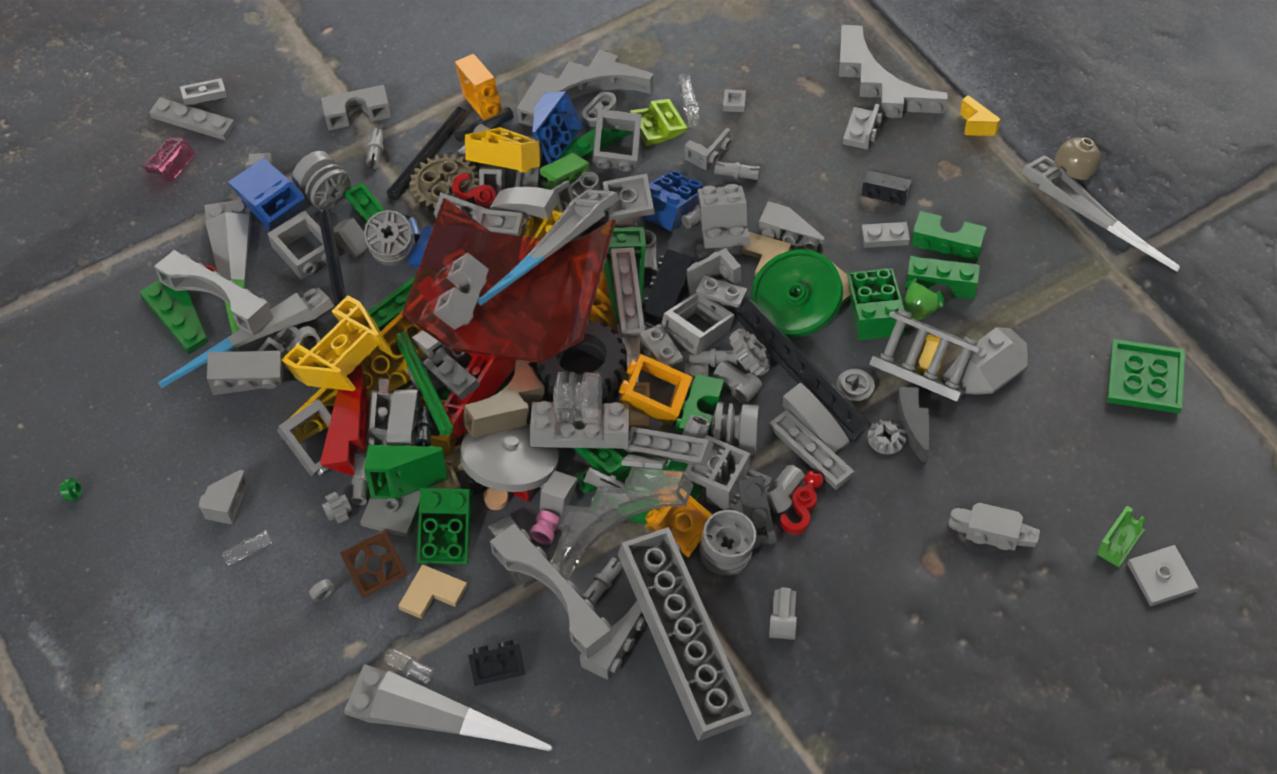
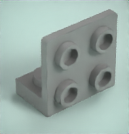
(718, 265)

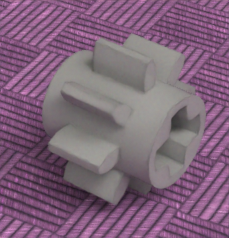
(336, 507)

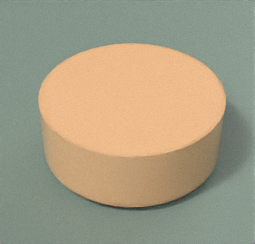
(495, 499)

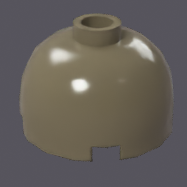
(1079, 158)

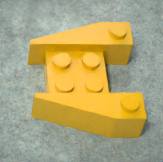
(339, 350)

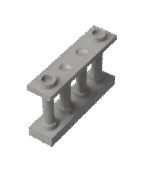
(929, 378)

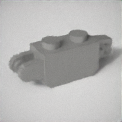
(378, 414)
(993, 526)

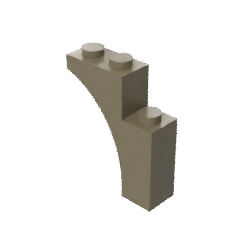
(508, 407)

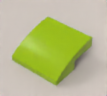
(660, 122)

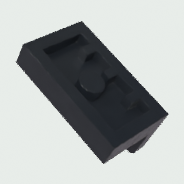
(886, 188)
(497, 663)

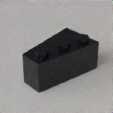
(668, 285)

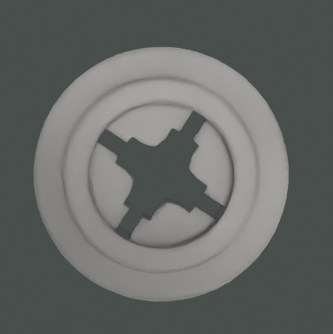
(849, 378)
(882, 444)

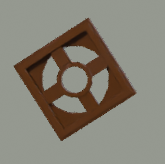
(349, 555)

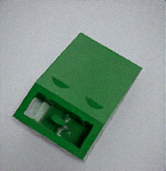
(872, 299)
(403, 469)
(444, 525)

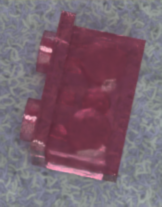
(170, 158)

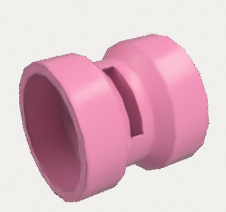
(544, 529)

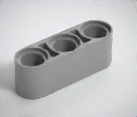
(403, 417)

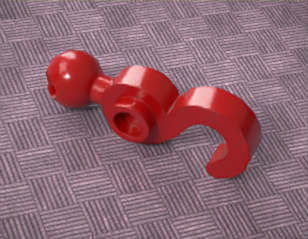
(483, 195)
(803, 501)

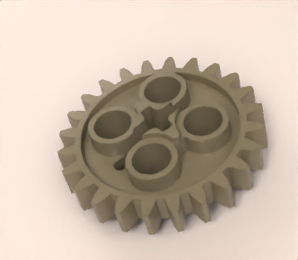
(438, 178)

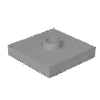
(392, 514)
(1162, 575)

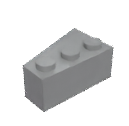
(243, 371)

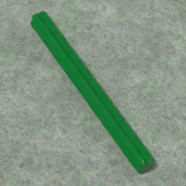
(424, 384)

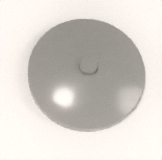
(507, 461)

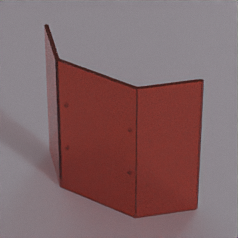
(528, 318)

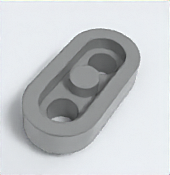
(590, 111)

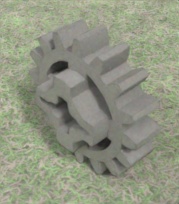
(749, 352)

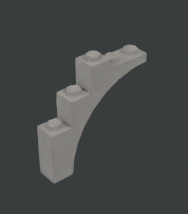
(577, 80)
(875, 81)

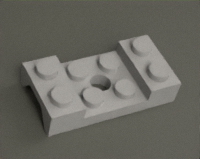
(609, 433)

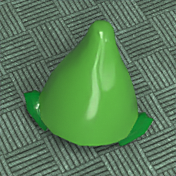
(921, 301)

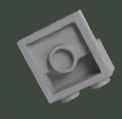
(633, 201)

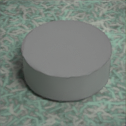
(322, 590)

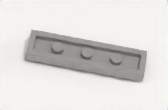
(192, 118)
(627, 292)
(669, 446)
(811, 449)

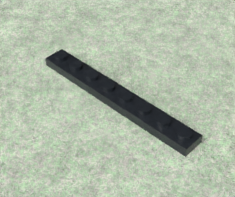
(801, 368)

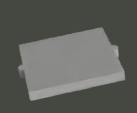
(644, 461)

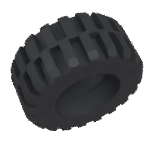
(598, 343)

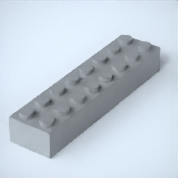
(684, 634)

